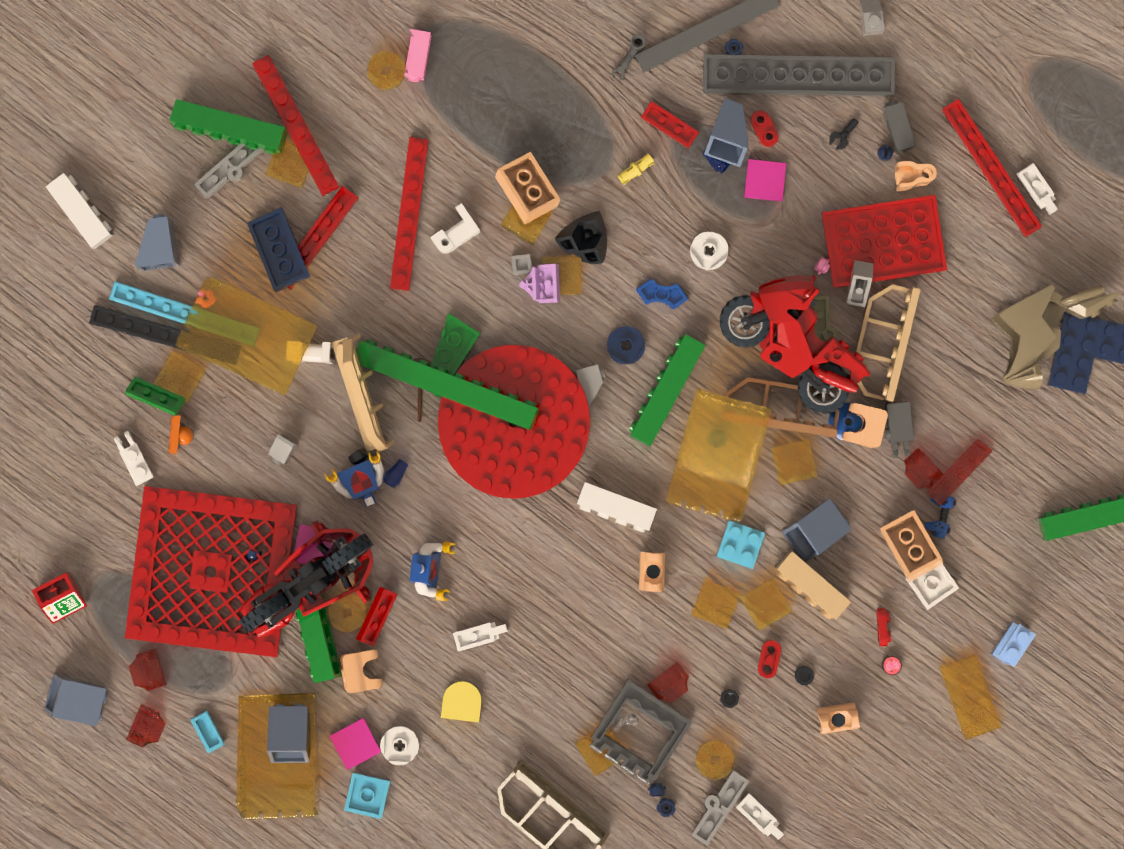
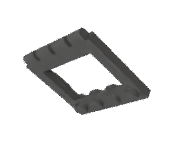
(655, 710)

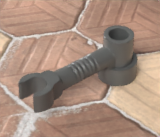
(632, 52)

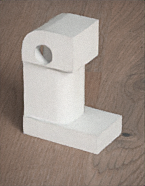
(456, 234)
(318, 353)

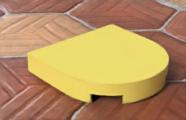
(461, 702)

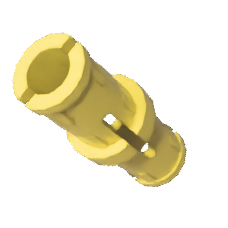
(635, 169)

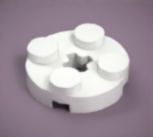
(713, 240)
(391, 752)

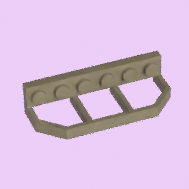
(553, 798)

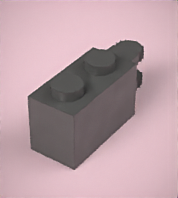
(899, 426)

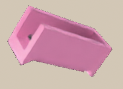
(418, 55)

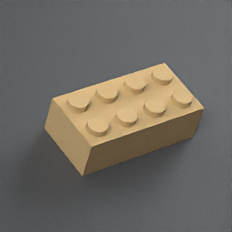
(810, 583)

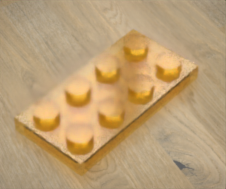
(970, 697)

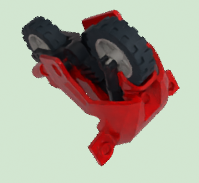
(795, 340)
(302, 585)

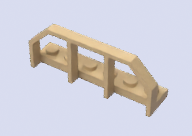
(902, 336)
(359, 394)

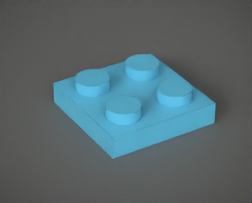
(740, 544)
(367, 795)

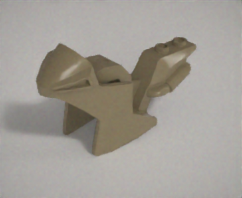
(1036, 331)

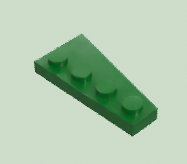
(454, 345)

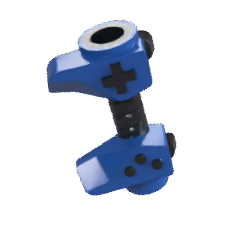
(940, 527)

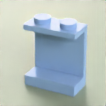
(1013, 644)

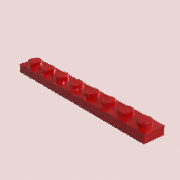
(295, 125)
(991, 168)
(409, 214)

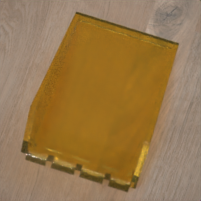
(246, 335)
(718, 455)
(274, 786)

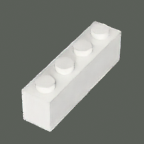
(79, 211)
(616, 506)

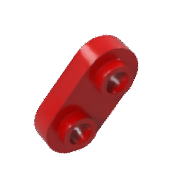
(764, 128)
(883, 618)
(770, 659)

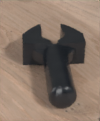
(845, 132)

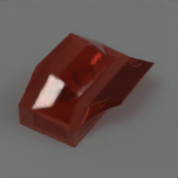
(921, 470)
(147, 671)
(670, 683)
(146, 727)

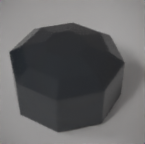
(358, 456)
(729, 698)

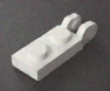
(134, 460)

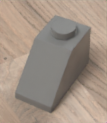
(871, 17)
(860, 283)
(591, 380)
(282, 450)

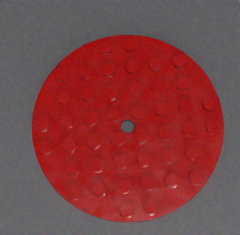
(515, 459)

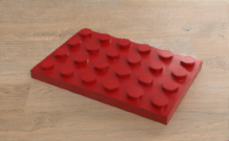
(895, 236)

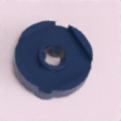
(622, 335)

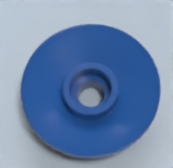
(841, 426)

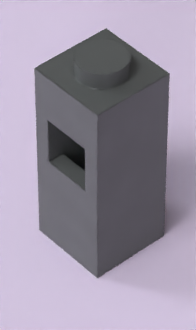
(898, 126)

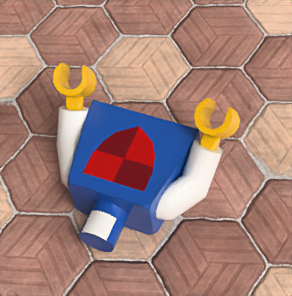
(359, 480)
(426, 568)

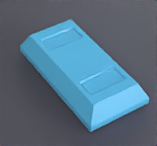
(207, 731)

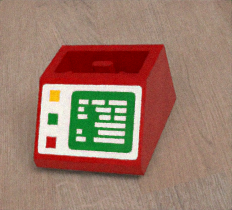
(59, 597)

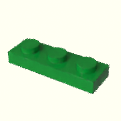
(155, 396)

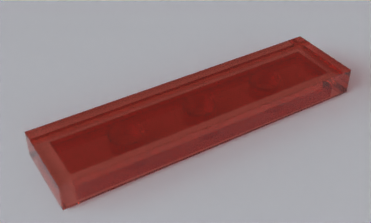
(959, 472)

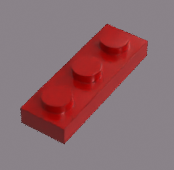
(669, 125)
(376, 616)

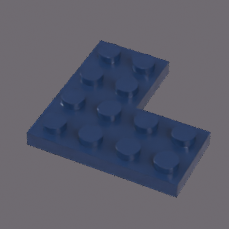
(1079, 345)

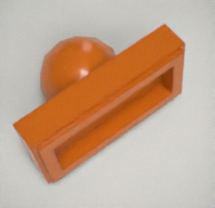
(181, 435)

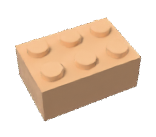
(527, 188)
(911, 546)

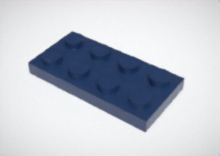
(278, 249)

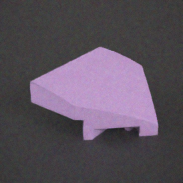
(543, 283)

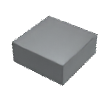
(521, 264)

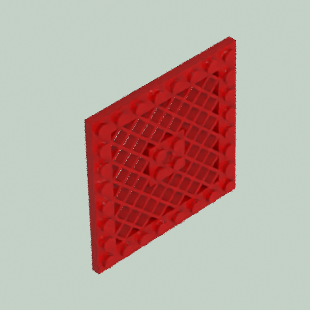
(143, 573)

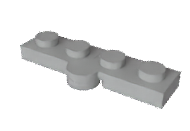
(227, 169)
(719, 806)

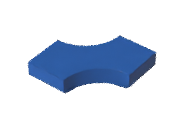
(669, 295)

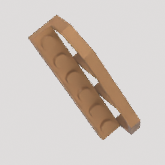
(788, 423)

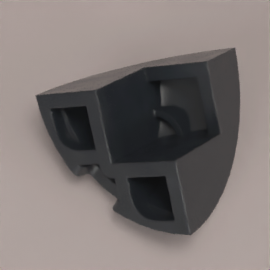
(585, 238)

